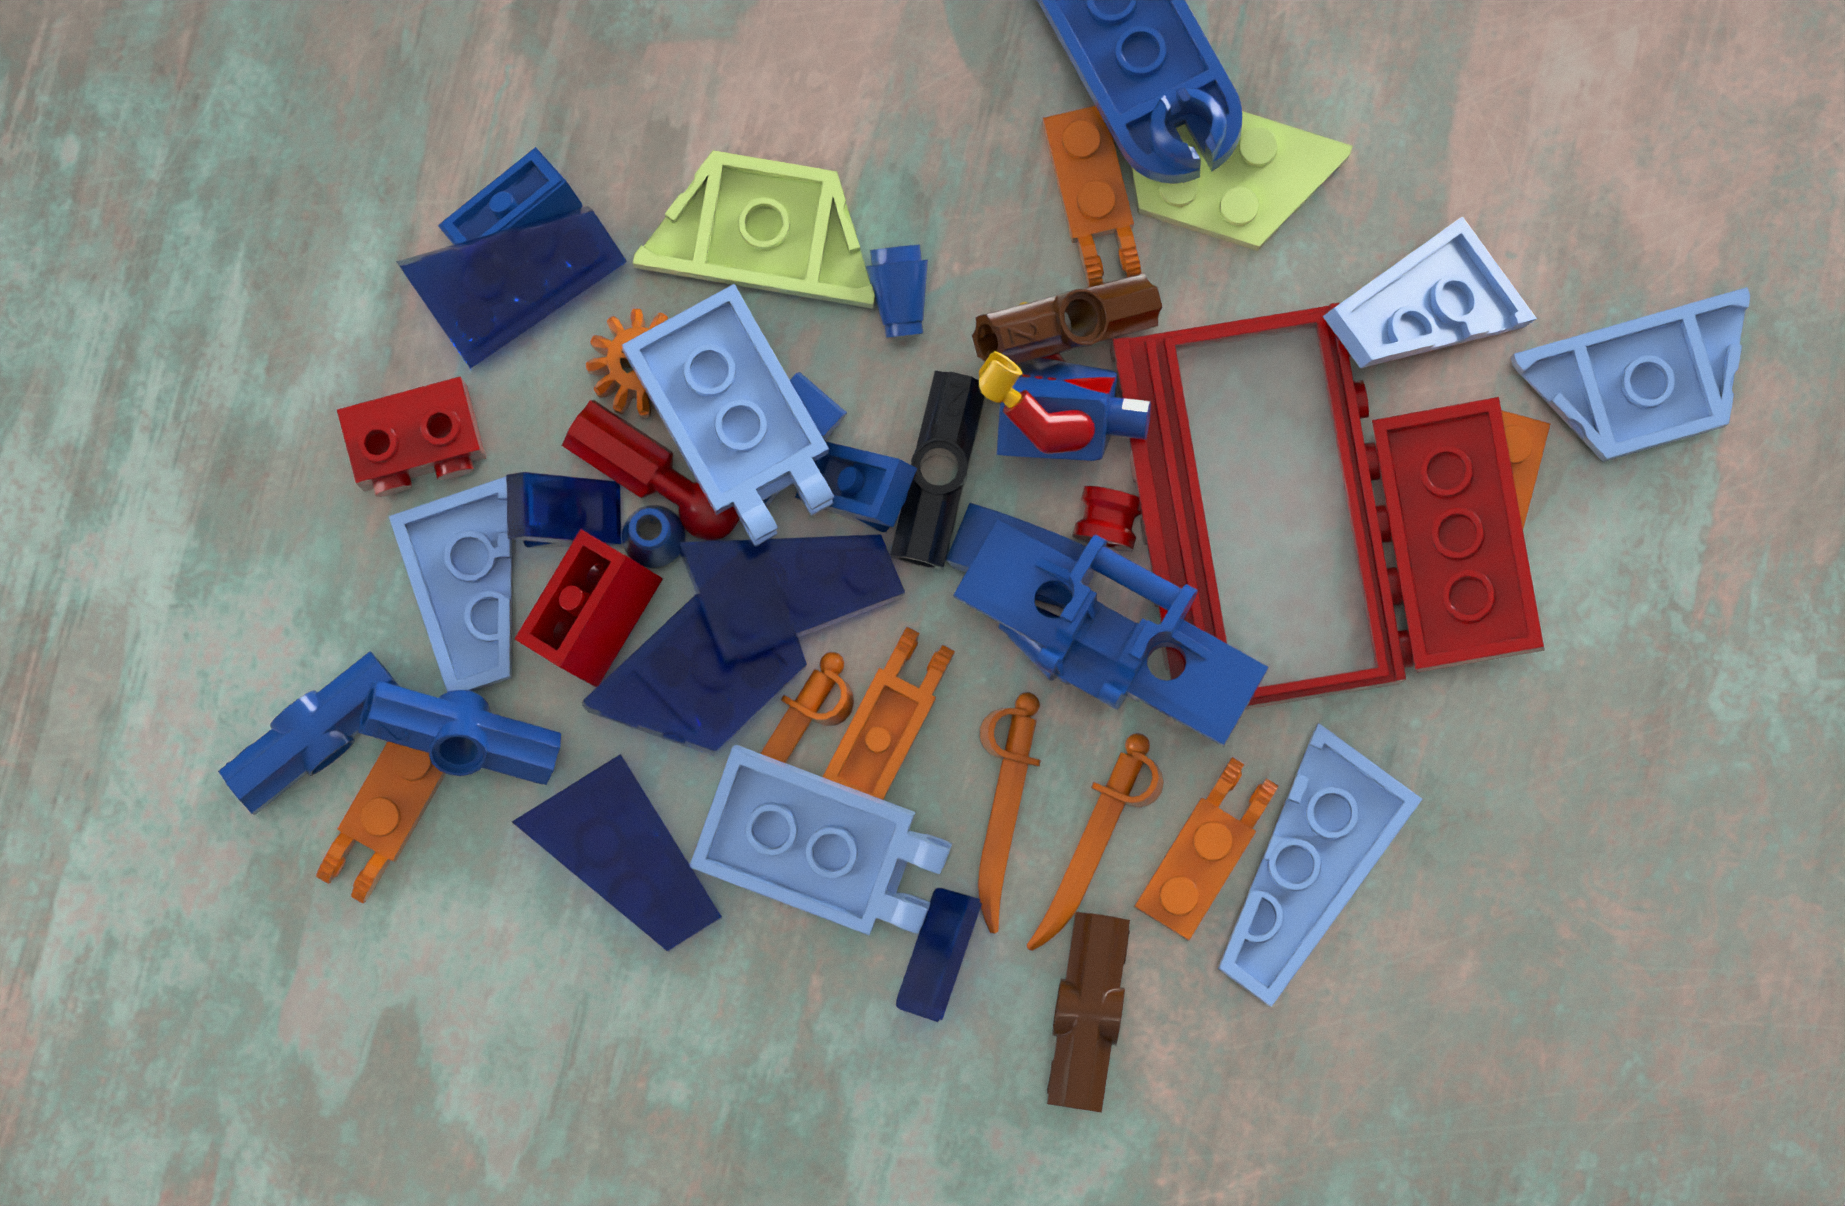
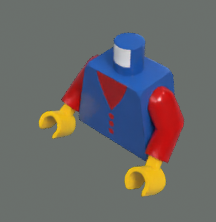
(1059, 408)

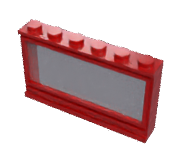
(1267, 500)

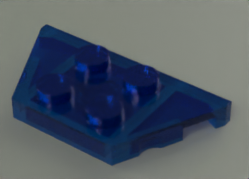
(686, 692)

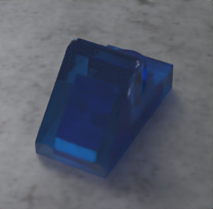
(554, 508)

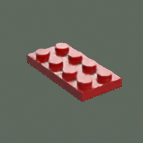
(1458, 535)

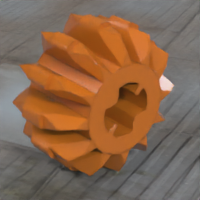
(615, 362)

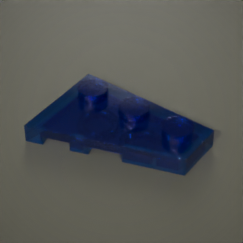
(511, 279)
(624, 852)

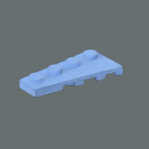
(1319, 853)

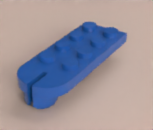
(1147, 77)

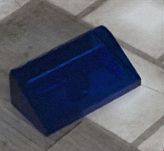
(938, 954)

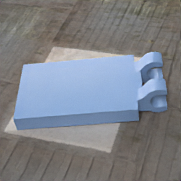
(731, 410)
(814, 844)

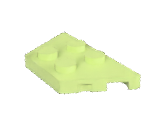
(1253, 190)
(762, 230)

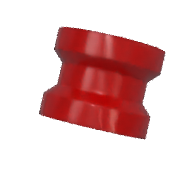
(1108, 515)

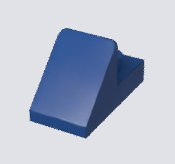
(865, 485)

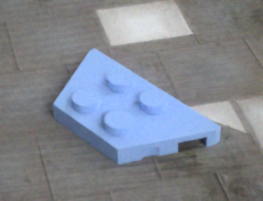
(1644, 377)

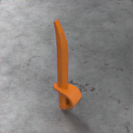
(806, 706)
(1006, 798)
(1098, 833)

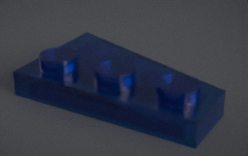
(786, 586)

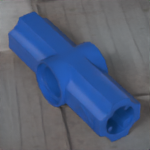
(459, 732)
(304, 736)

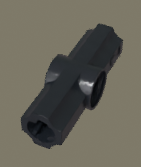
(930, 509)

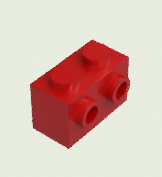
(412, 436)
(588, 608)

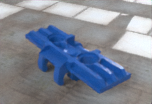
(1102, 648)

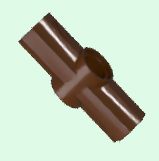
(1094, 314)
(1088, 1011)

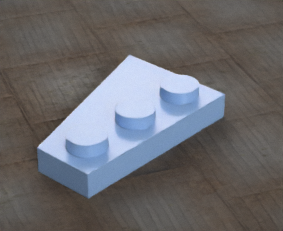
(1430, 301)
(463, 582)

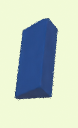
(517, 197)

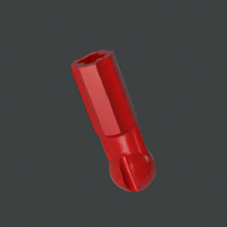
(643, 468)

